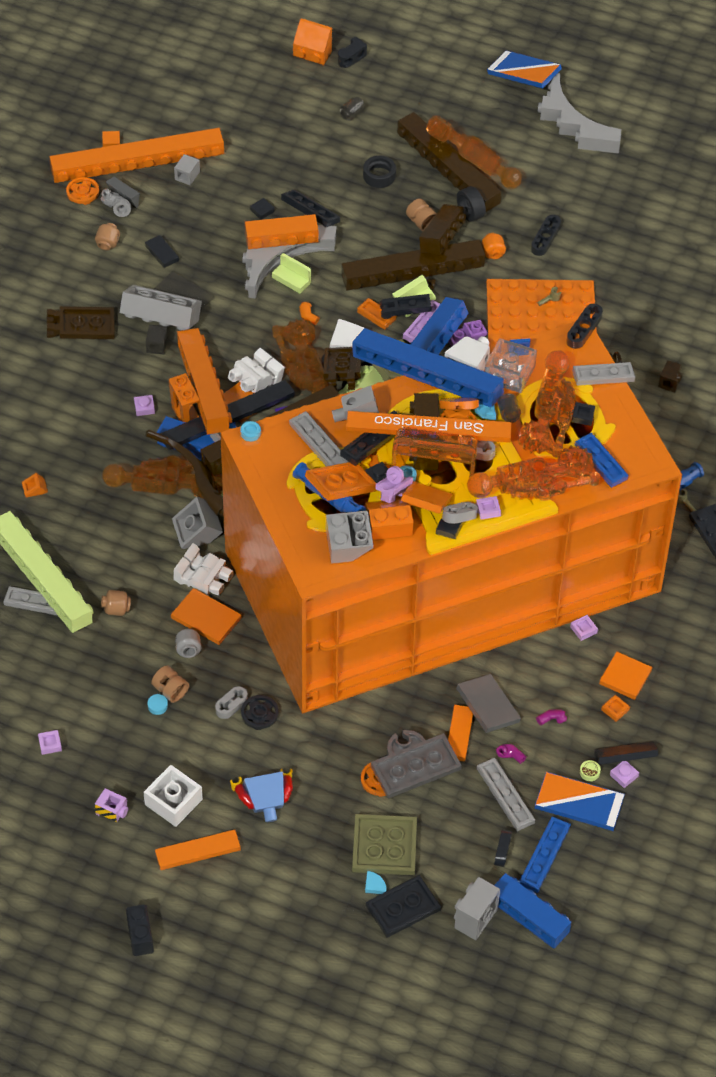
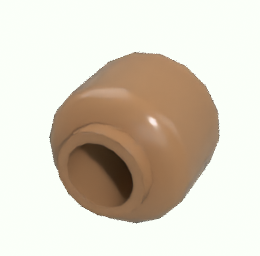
(107, 236)
(116, 603)

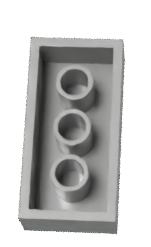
(160, 307)

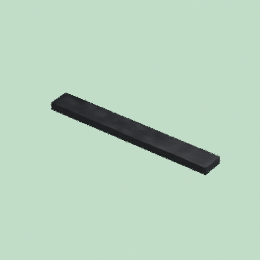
(239, 409)

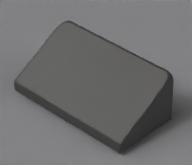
(124, 190)

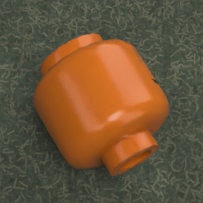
(493, 246)

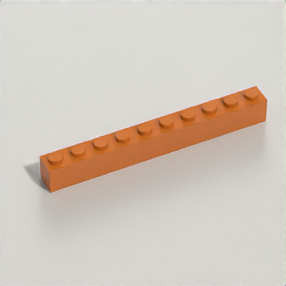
(136, 155)

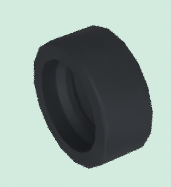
(379, 162)
(473, 203)

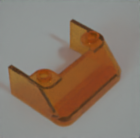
(435, 446)

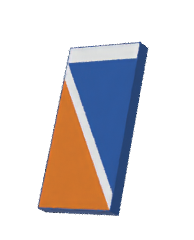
(524, 69)
(579, 801)

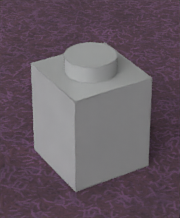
(187, 169)

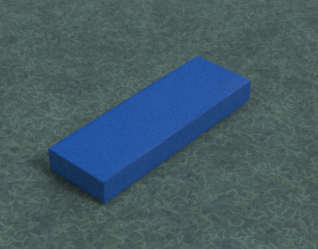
(602, 460)

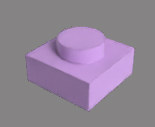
(144, 405)
(488, 507)
(584, 627)
(49, 742)
(624, 773)

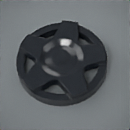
(259, 712)

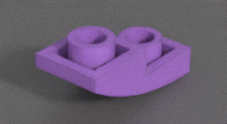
(470, 329)

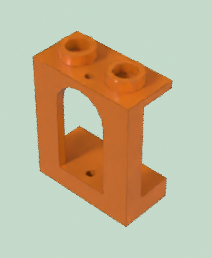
(183, 398)

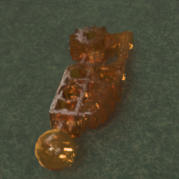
(474, 151)
(303, 364)
(553, 405)
(158, 476)
(537, 477)

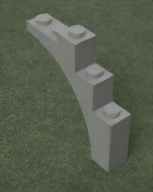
(572, 123)
(263, 260)

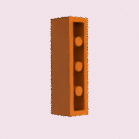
(281, 231)

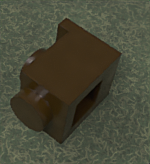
(670, 376)

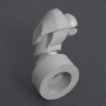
(120, 205)

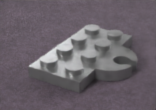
(414, 762)

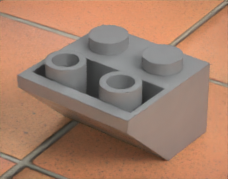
(348, 536)

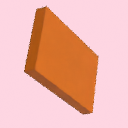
(341, 481)
(206, 616)

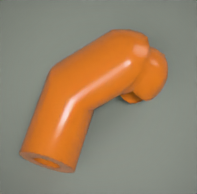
(305, 311)

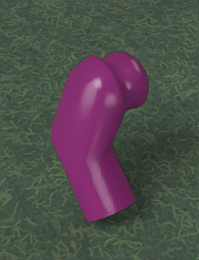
(551, 714)
(510, 751)

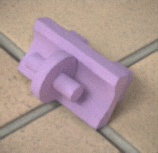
(393, 484)

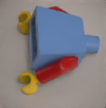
(265, 792)

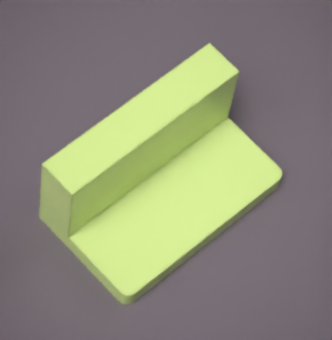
(292, 273)
(416, 287)

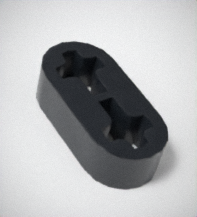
(502, 849)

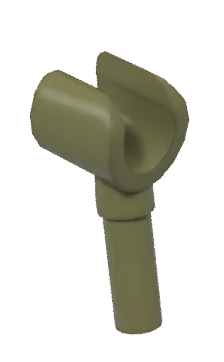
(554, 296)
(682, 499)

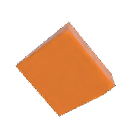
(34, 485)

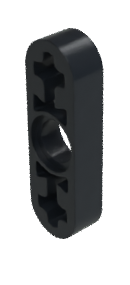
(546, 241)
(584, 333)

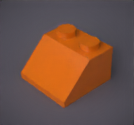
(312, 41)
(389, 519)

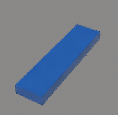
(544, 854)

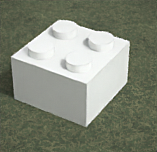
(173, 795)

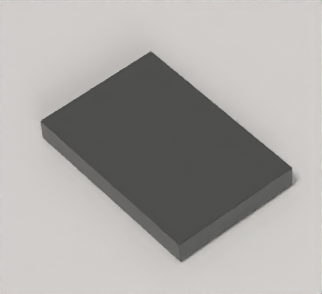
(488, 703)

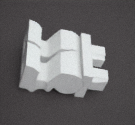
(257, 373)
(202, 572)

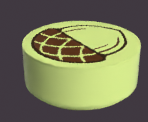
(590, 770)

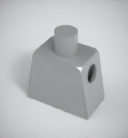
(360, 401)

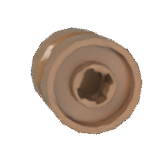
(420, 213)
(170, 684)

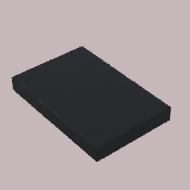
(403, 906)

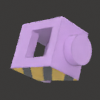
(111, 805)

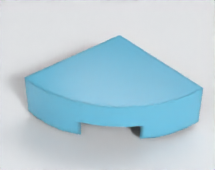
(485, 412)
(374, 884)

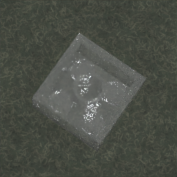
(512, 363)

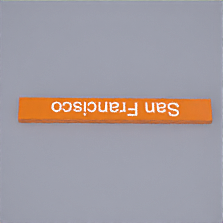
(390, 423)

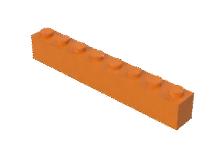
(204, 381)

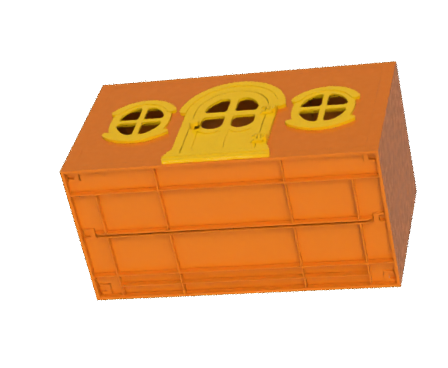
(430, 595)

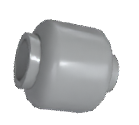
(188, 643)

